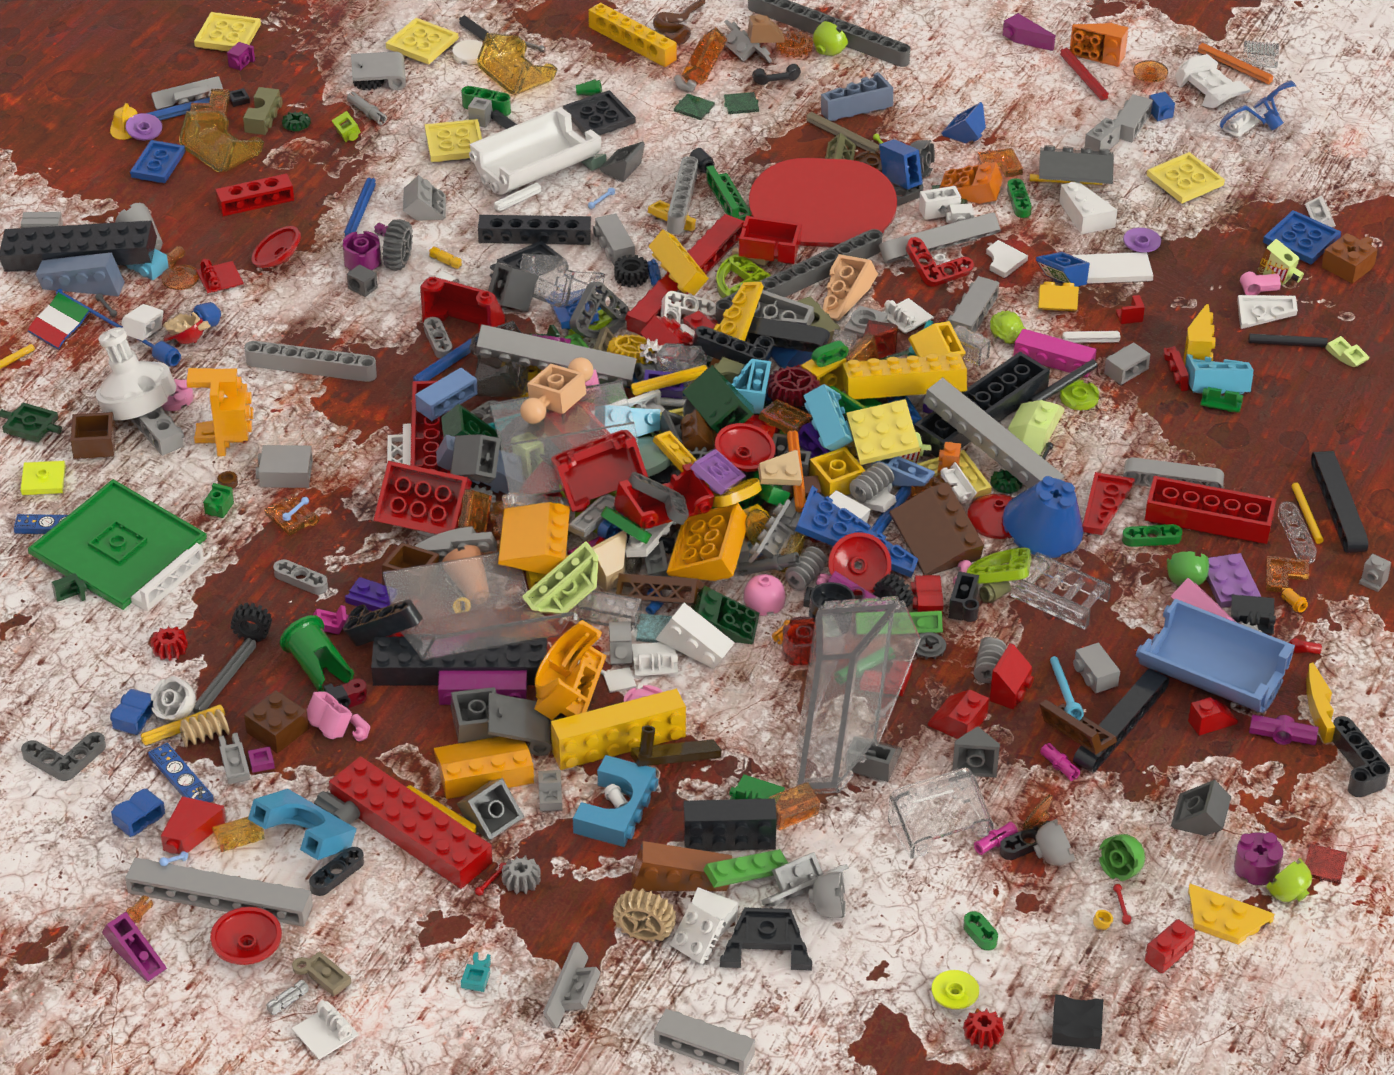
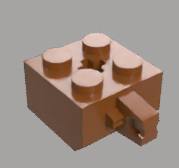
(1350, 257)

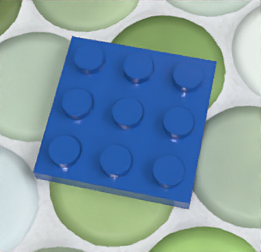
(1303, 236)

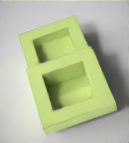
(1346, 353)

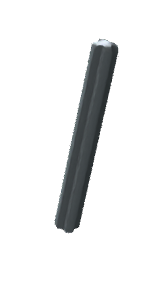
(225, 675)

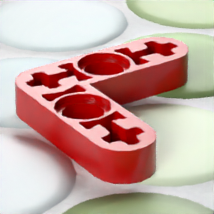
(936, 270)

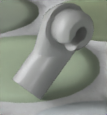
(686, 86)

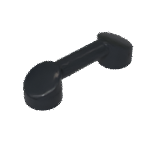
(761, 78)

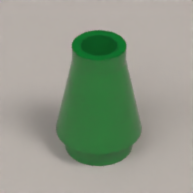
(589, 88)

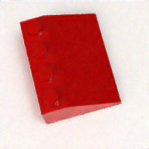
(420, 498)

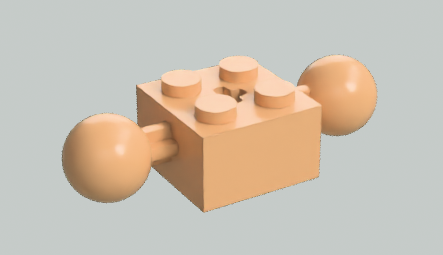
(556, 389)

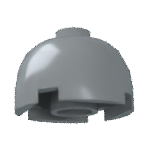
(1053, 844)
(829, 895)

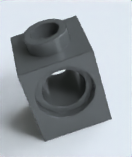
(362, 280)

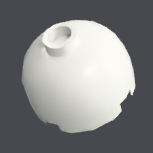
(173, 699)

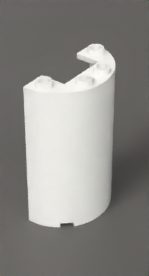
(531, 151)

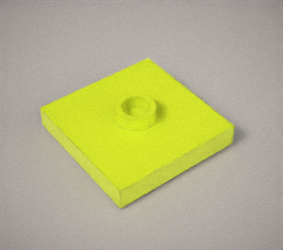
(43, 477)

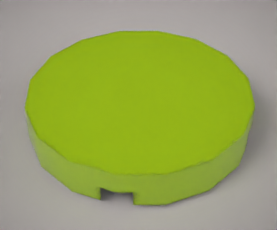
(1080, 395)

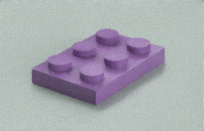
(717, 472)
(1230, 576)

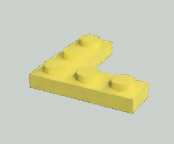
(969, 469)

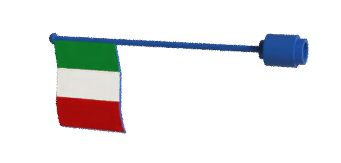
(67, 314)

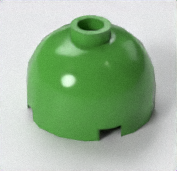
(1187, 565)
(1122, 856)

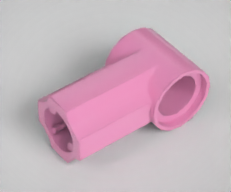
(1254, 284)

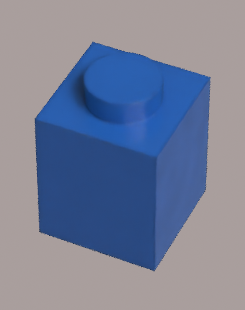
(1162, 106)

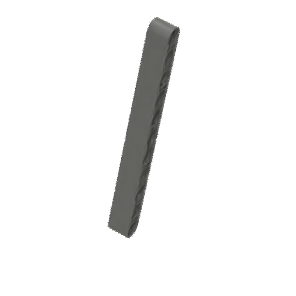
(858, 37)
(812, 269)

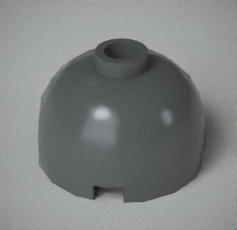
(926, 154)

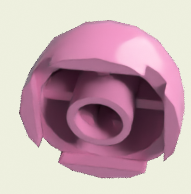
(764, 594)

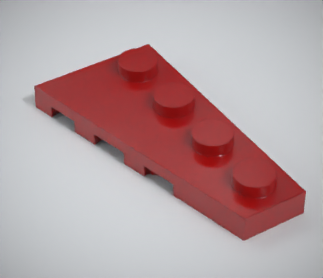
(1105, 500)

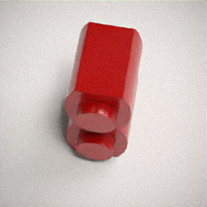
(927, 593)

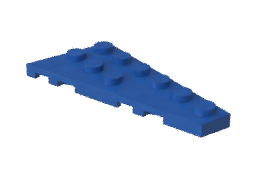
(829, 523)

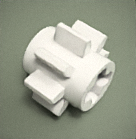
(648, 355)

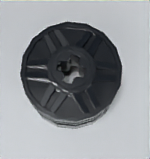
(828, 592)

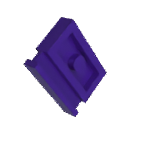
(369, 593)

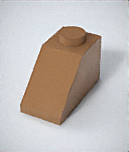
(764, 30)

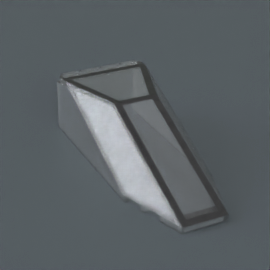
(851, 685)

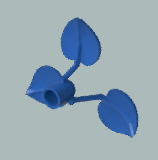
(1271, 117)

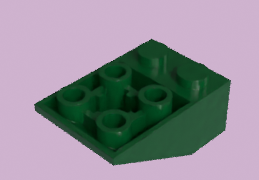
(718, 400)
(727, 615)

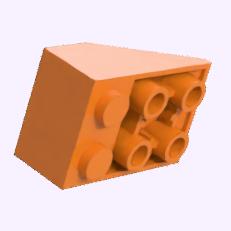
(1100, 42)
(975, 183)

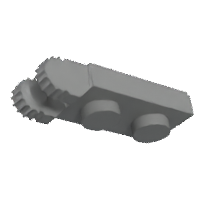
(234, 760)

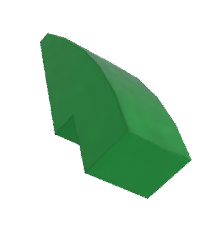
(771, 493)

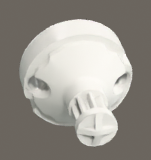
(133, 385)

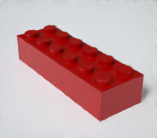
(1210, 509)

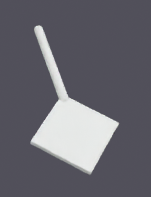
(618, 679)

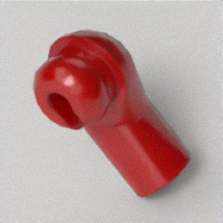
(1305, 646)

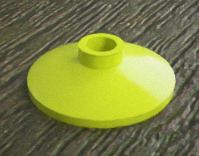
(955, 989)

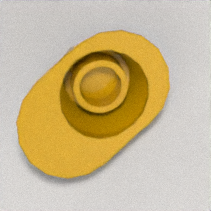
(118, 126)

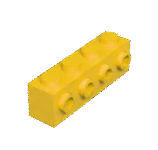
(678, 263)

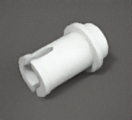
(614, 794)

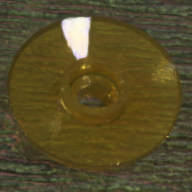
(755, 524)

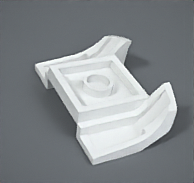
(1206, 77)

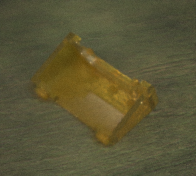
(505, 63)
(207, 139)

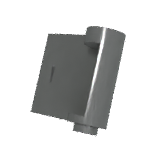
(519, 722)

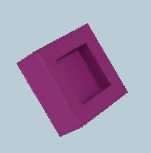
(261, 759)

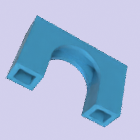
(617, 824)
(324, 831)

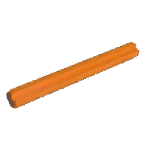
(1235, 63)
(799, 491)

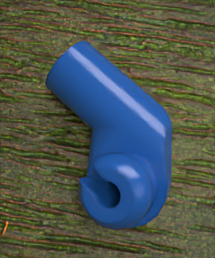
(653, 607)

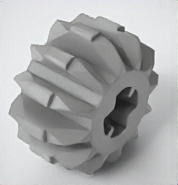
(521, 875)

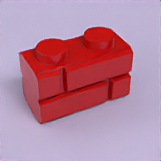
(1169, 946)

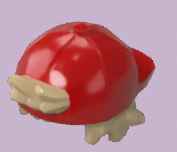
(185, 328)

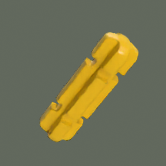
(445, 257)

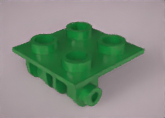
(754, 789)

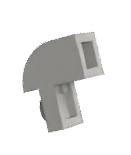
(620, 642)

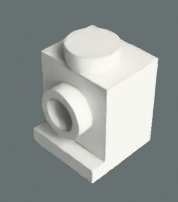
(959, 212)

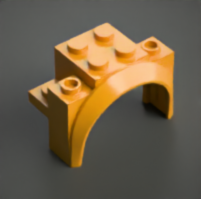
(229, 414)
(562, 684)

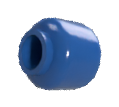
(208, 312)

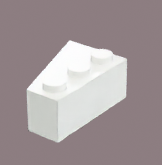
(1086, 208)
(695, 637)

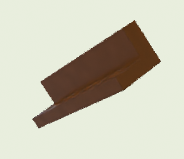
(659, 583)
(1082, 731)

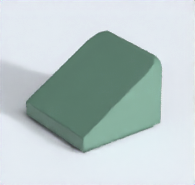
(595, 162)

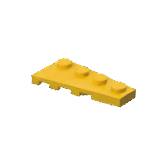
(740, 315)

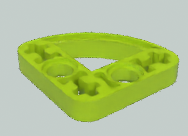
(739, 266)
(991, 570)

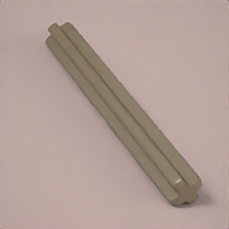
(835, 129)

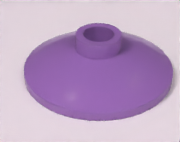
(143, 126)
(1142, 240)

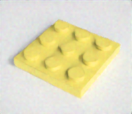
(226, 30)
(422, 41)
(451, 139)
(1185, 177)
(883, 432)

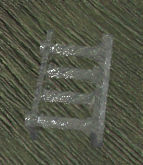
(1054, 604)

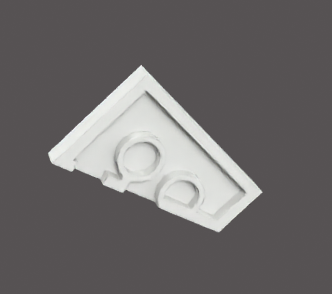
(1263, 309)
(639, 549)

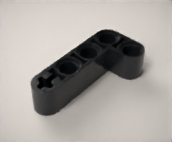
(722, 345)
(365, 625)
(1370, 769)

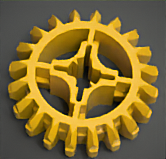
(629, 346)

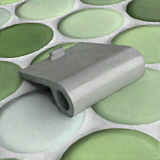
(379, 67)

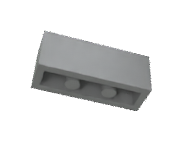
(1133, 116)
(613, 237)

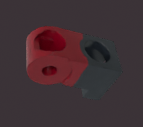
(349, 694)

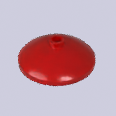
(276, 247)
(745, 445)
(987, 515)
(867, 551)
(246, 935)

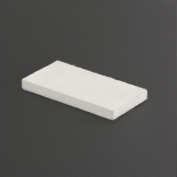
(1118, 267)

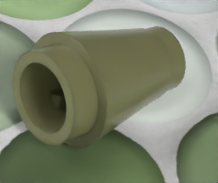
(993, 591)

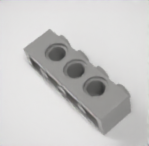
(160, 431)

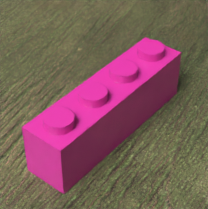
(1053, 351)

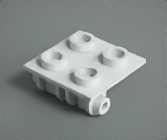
(906, 315)
(654, 659)
(697, 933)
(325, 1030)

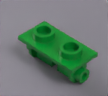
(1212, 398)

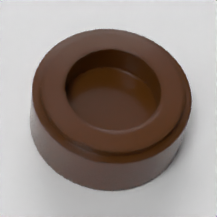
(228, 479)

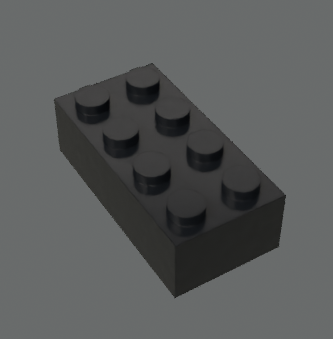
(730, 824)

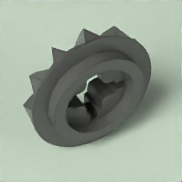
(933, 640)

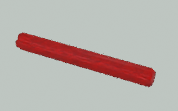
(1084, 74)

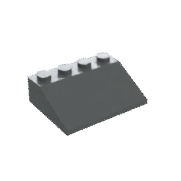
(1076, 165)

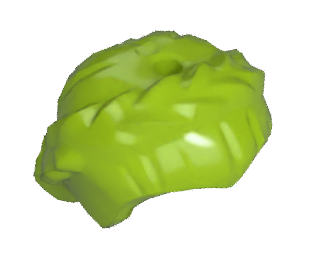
(1006, 326)

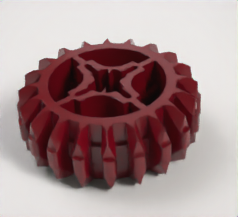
(791, 385)

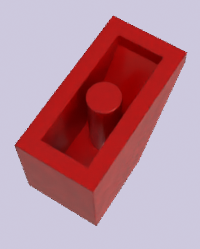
(1210, 715)

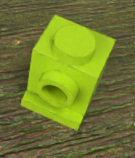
(348, 130)

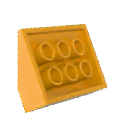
(534, 537)
(709, 544)
(474, 763)

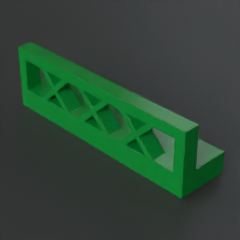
(725, 198)

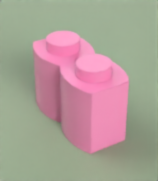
(328, 715)

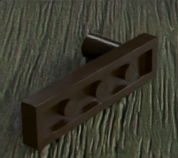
(652, 754)

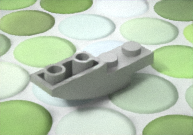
(458, 538)

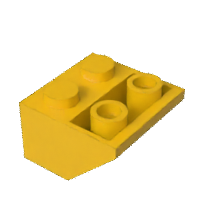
(1058, 297)
(937, 340)

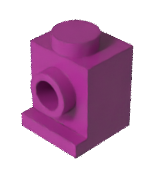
(240, 55)

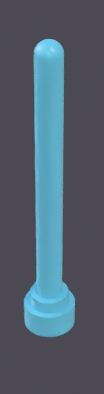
(1072, 707)

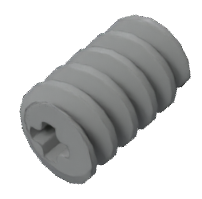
(871, 482)
(811, 563)
(988, 656)

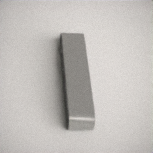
(1145, 469)

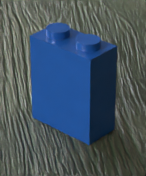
(901, 163)

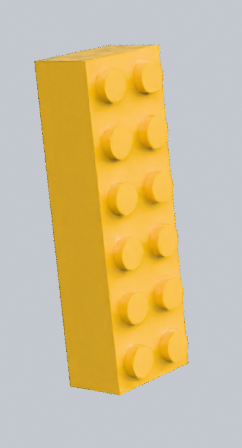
(902, 376)
(617, 728)

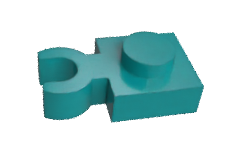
(476, 975)

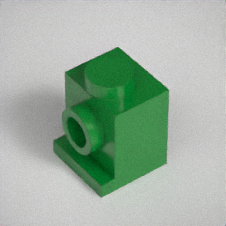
(218, 500)

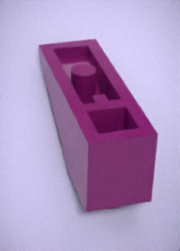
(1026, 32)
(133, 947)

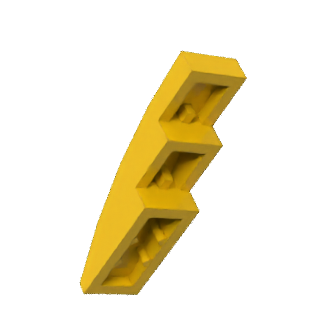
(1319, 703)

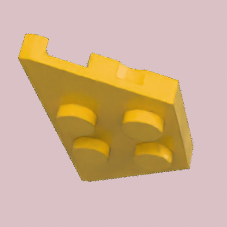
(1225, 916)

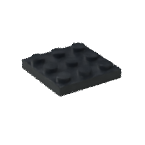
(600, 113)

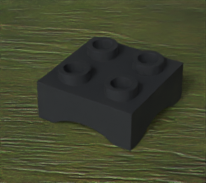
(1077, 1022)

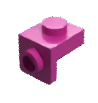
(333, 621)

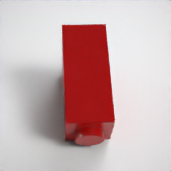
(191, 824)

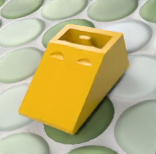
(1199, 336)

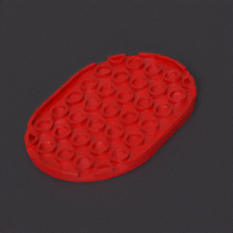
(827, 196)

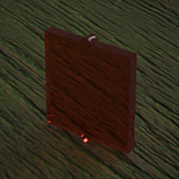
(1326, 863)

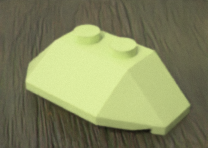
(1036, 423)
(565, 583)

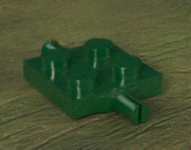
(30, 422)

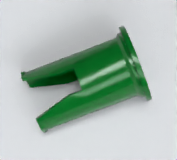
(314, 650)

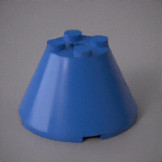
(1045, 518)

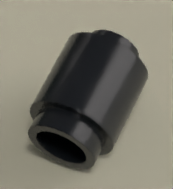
(704, 159)

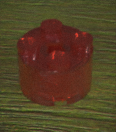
(798, 640)

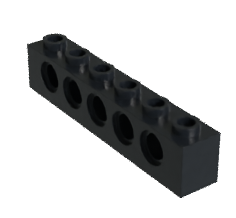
(534, 228)

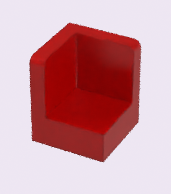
(1132, 313)

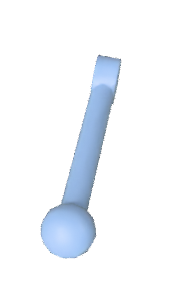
(611, 191)
(287, 516)
(164, 861)

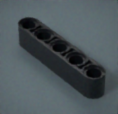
(789, 334)

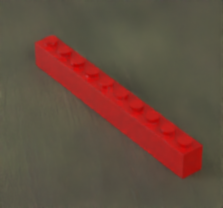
(706, 253)

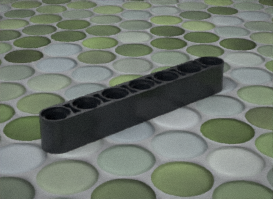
(1339, 502)
(1125, 717)

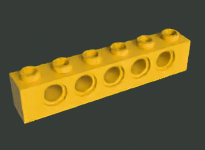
(632, 35)

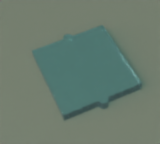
(650, 627)

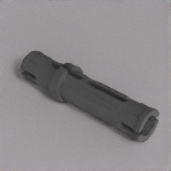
(776, 562)

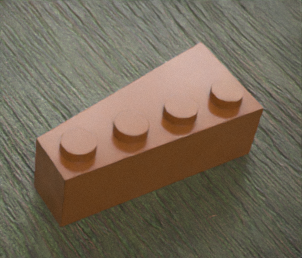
(673, 868)

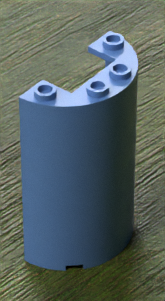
(1218, 656)

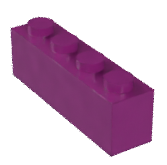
(505, 683)

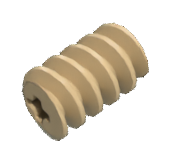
(203, 726)

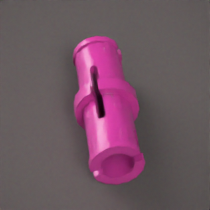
(1060, 762)
(986, 843)

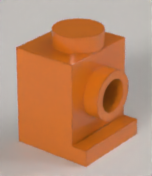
(949, 455)

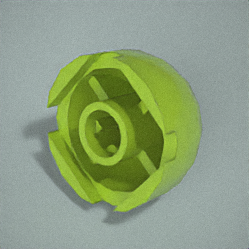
(828, 39)
(1291, 882)

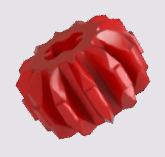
(169, 643)
(983, 1028)

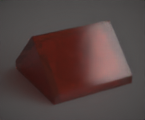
(885, 337)

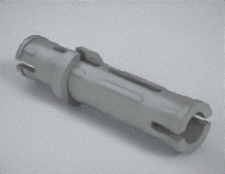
(370, 110)

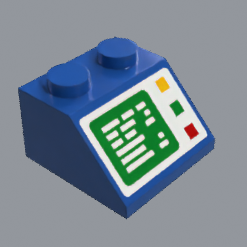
(1064, 268)

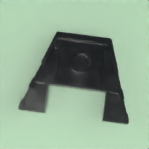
(768, 931)

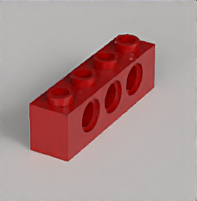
(254, 194)

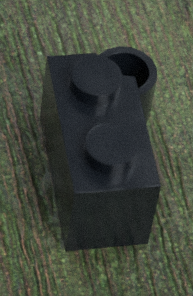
(963, 598)

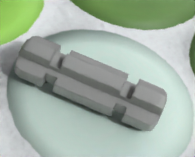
(287, 997)

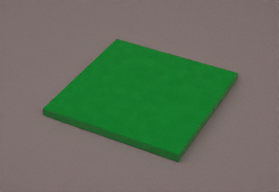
(116, 542)

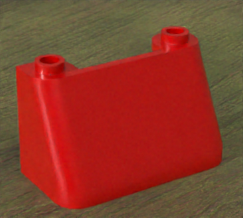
(446, 298)
(597, 467)
(650, 512)

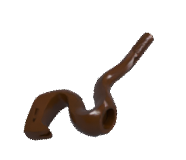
(669, 23)

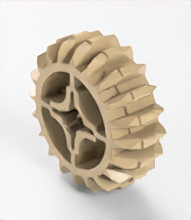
(644, 915)

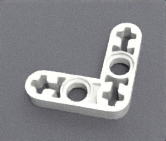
(680, 307)

